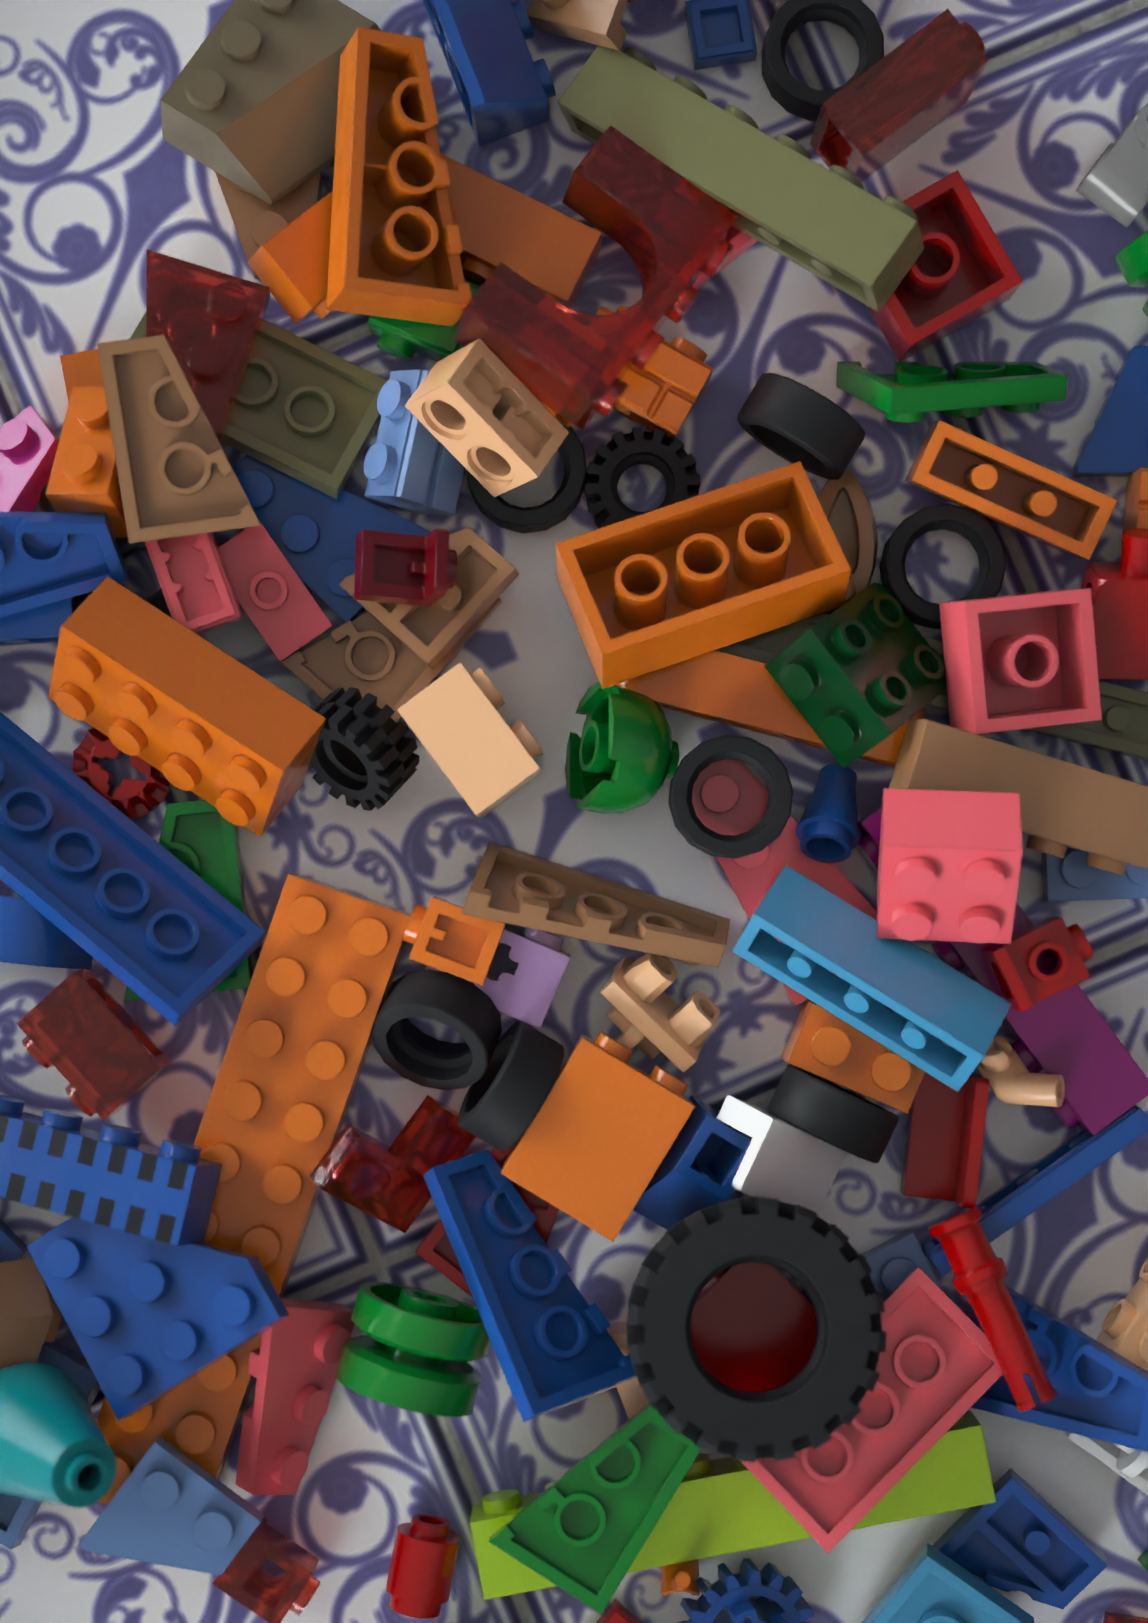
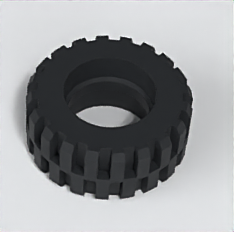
(845, 1347)

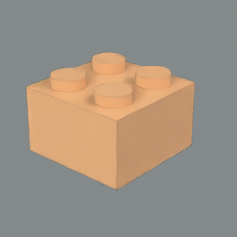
(471, 740)

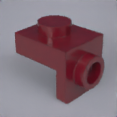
(404, 567)

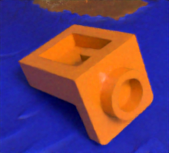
(453, 940)

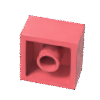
(1020, 661)
(948, 865)

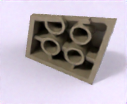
(263, 93)

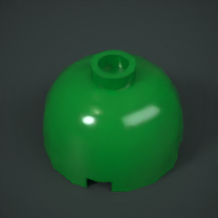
(621, 753)

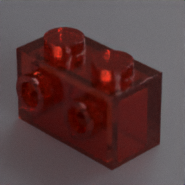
(92, 1045)

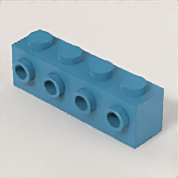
(925, 993)

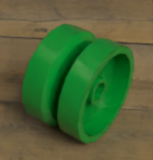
(414, 1350)

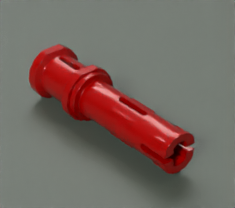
(981, 1277)

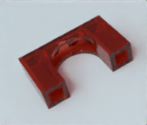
(577, 357)

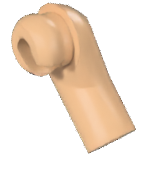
(1013, 1081)

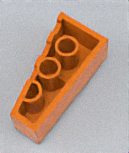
(391, 207)

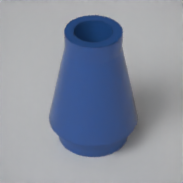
(830, 819)

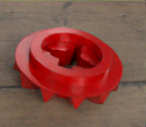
(132, 797)

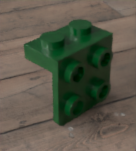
(860, 673)

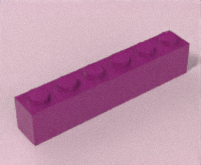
(1056, 1034)

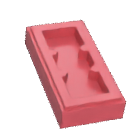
(194, 582)
(272, 592)

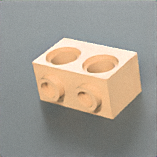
(487, 418)

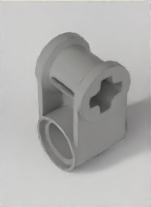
(1120, 174)

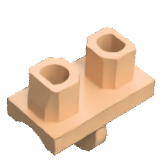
(651, 1017)

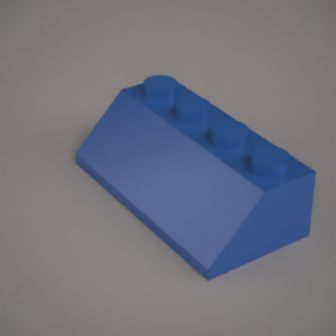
(492, 65)

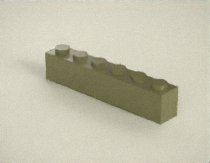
(771, 184)

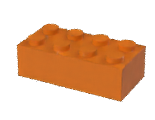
(702, 574)
(183, 706)

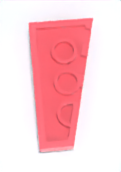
(732, 803)

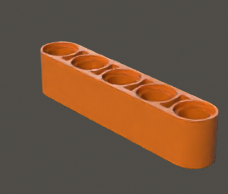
(743, 696)

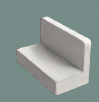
(781, 1158)

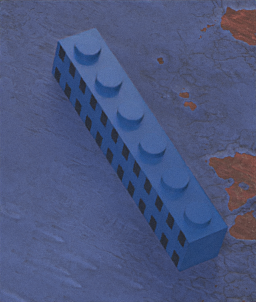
(105, 1174)

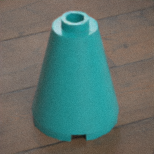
(50, 1439)

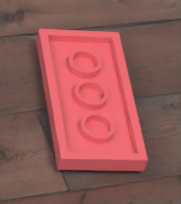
(927, 1381)

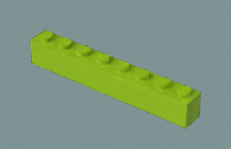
(729, 1510)

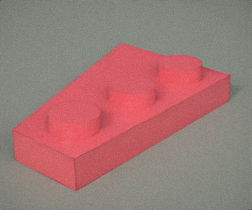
(291, 1394)

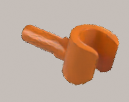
(680, 1578)

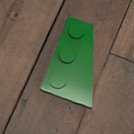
(974, 385)
(211, 850)
(601, 1510)

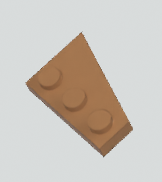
(165, 448)

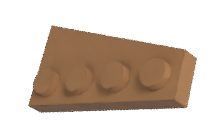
(576, 904)

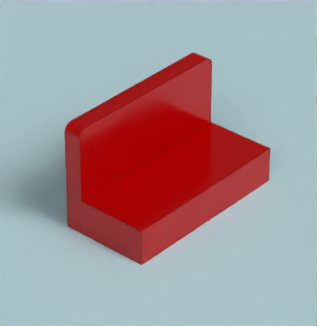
(945, 1141)

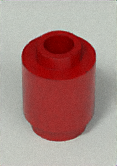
(422, 1566)

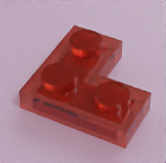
(390, 1179)

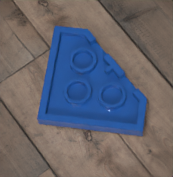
(150, 1307)

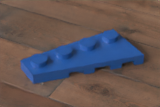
(535, 1316)

